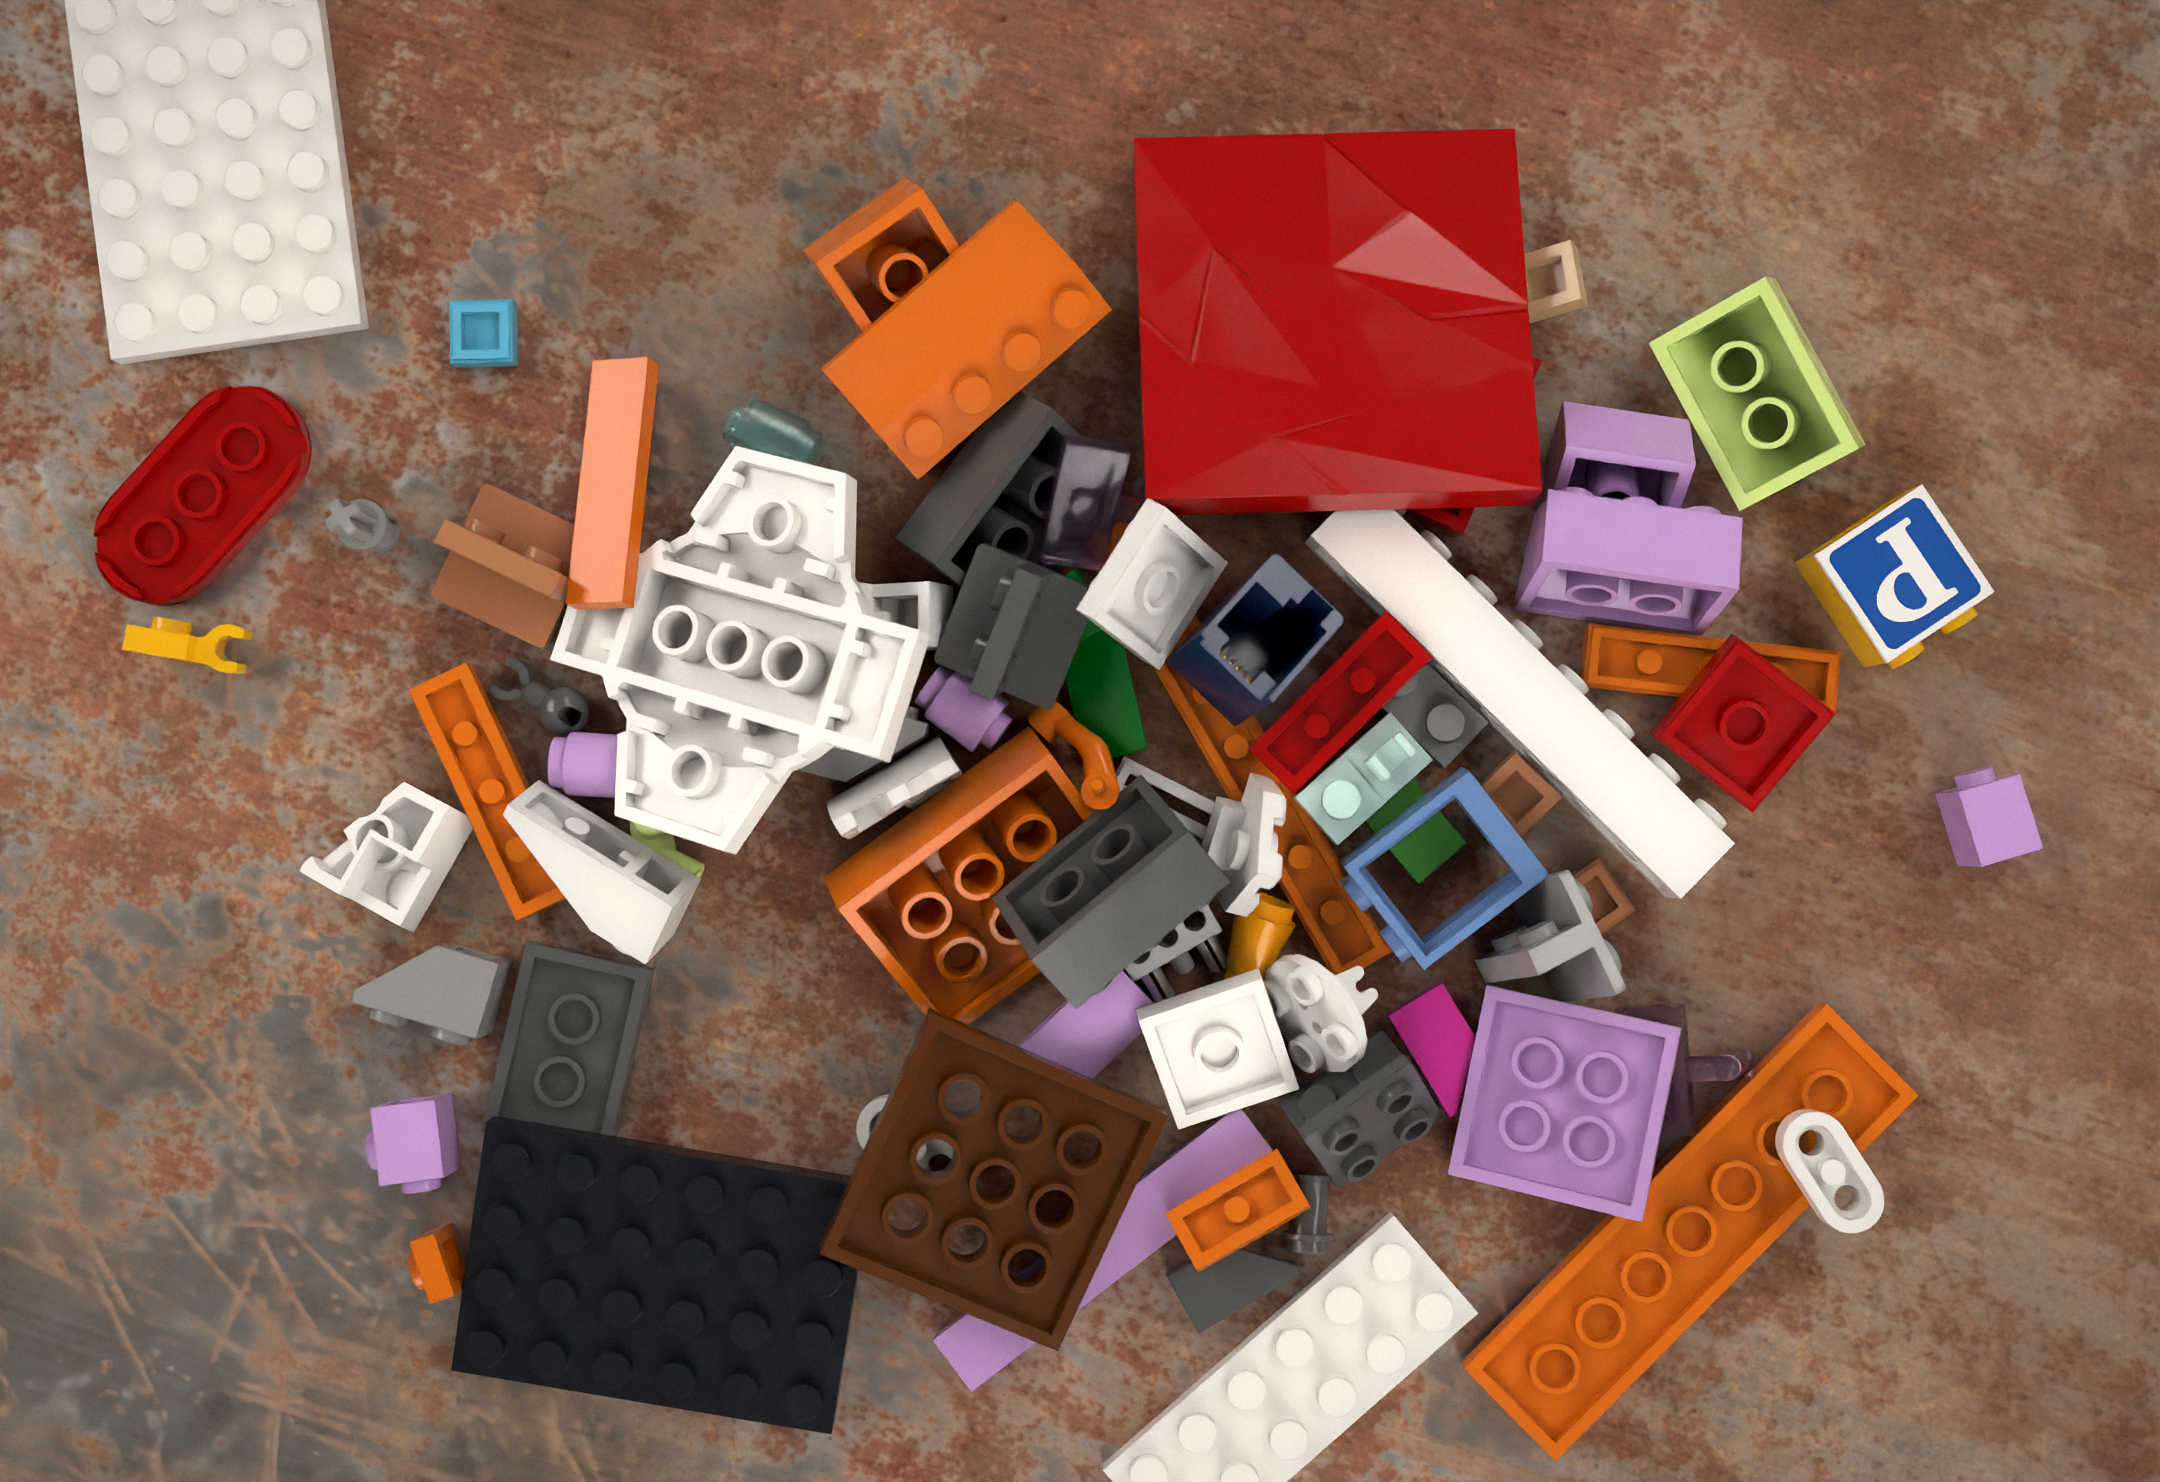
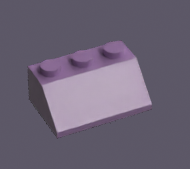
(1629, 562)

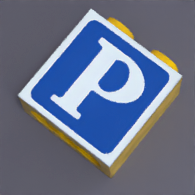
(1895, 579)

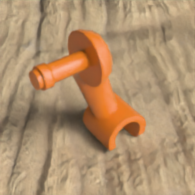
(1100, 782)

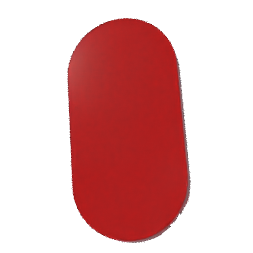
(202, 495)

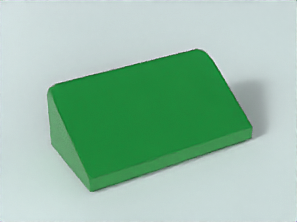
(1105, 695)

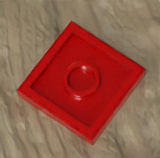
(1742, 723)

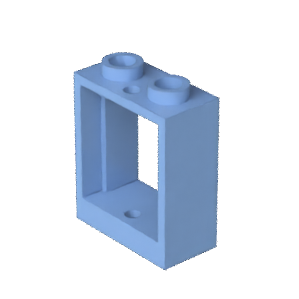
(1523, 873)

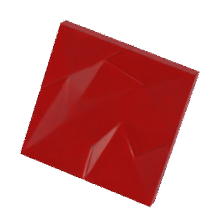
(1334, 322)

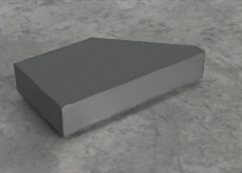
(1228, 1284)

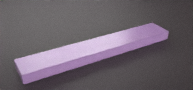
(1220, 1149)

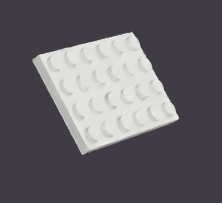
(215, 174)

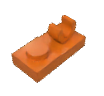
(1238, 1210)

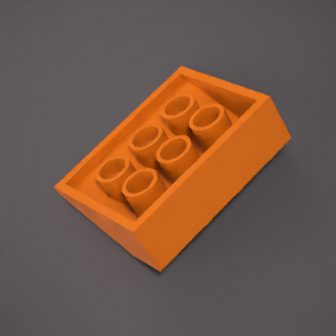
(930, 879)

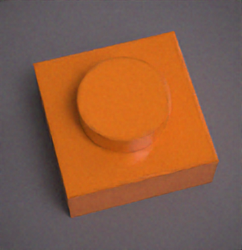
(437, 1263)

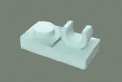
(1362, 778)

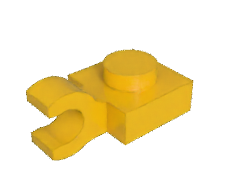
(174, 640)

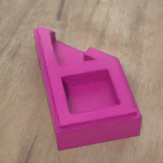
(1437, 1042)

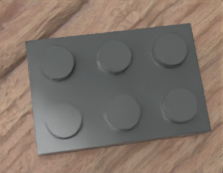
(570, 1039)

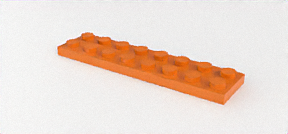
(1705, 1221)

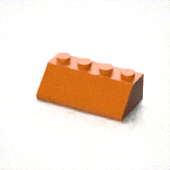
(967, 338)

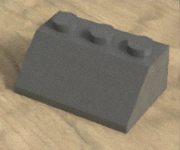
(991, 491)
(1109, 892)

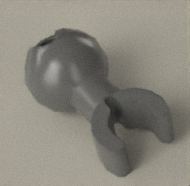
(554, 706)

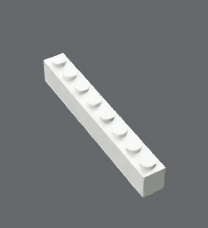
(1525, 696)

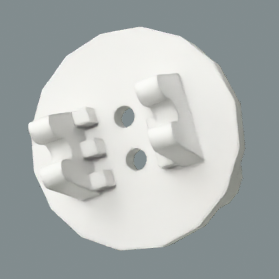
(1319, 1012)

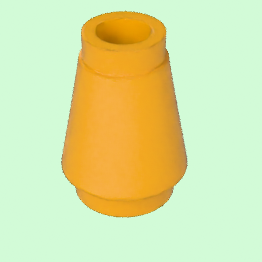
(1259, 936)

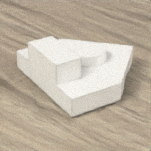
(1244, 842)

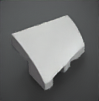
(903, 782)
(395, 855)

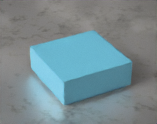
(483, 333)

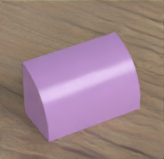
(1094, 1032)

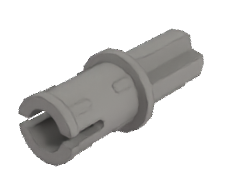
(362, 525)

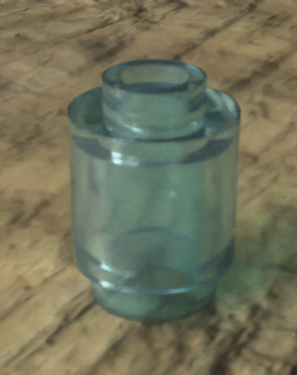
(772, 432)

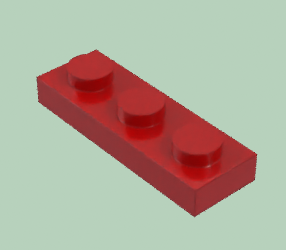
(1340, 702)

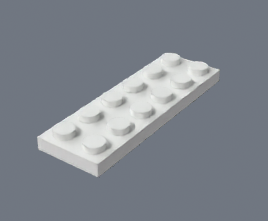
(1304, 1369)

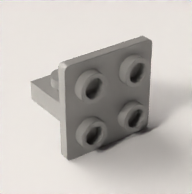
(1556, 940)

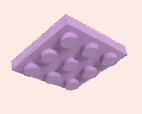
(1565, 1102)

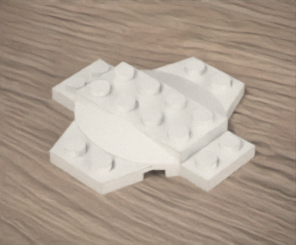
(745, 652)

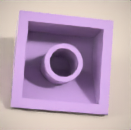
(1620, 454)

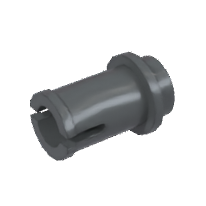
(1308, 1230)

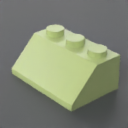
(1756, 393)

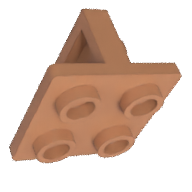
(507, 566)

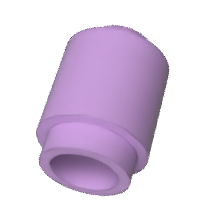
(963, 713)
(584, 764)

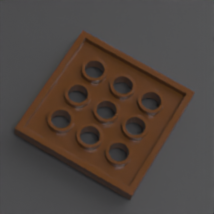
(916, 1114)

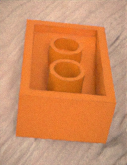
(881, 251)

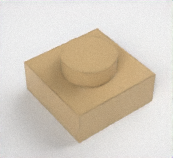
(1554, 281)

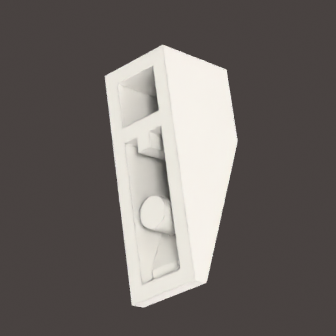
(605, 874)

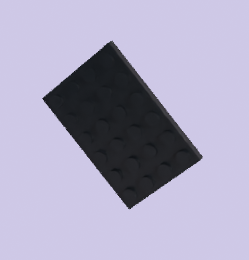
(655, 1276)

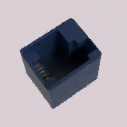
(1256, 640)

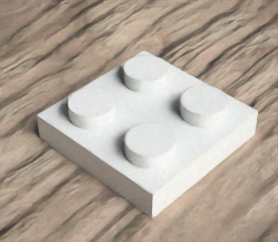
(1152, 584)
(1217, 1049)

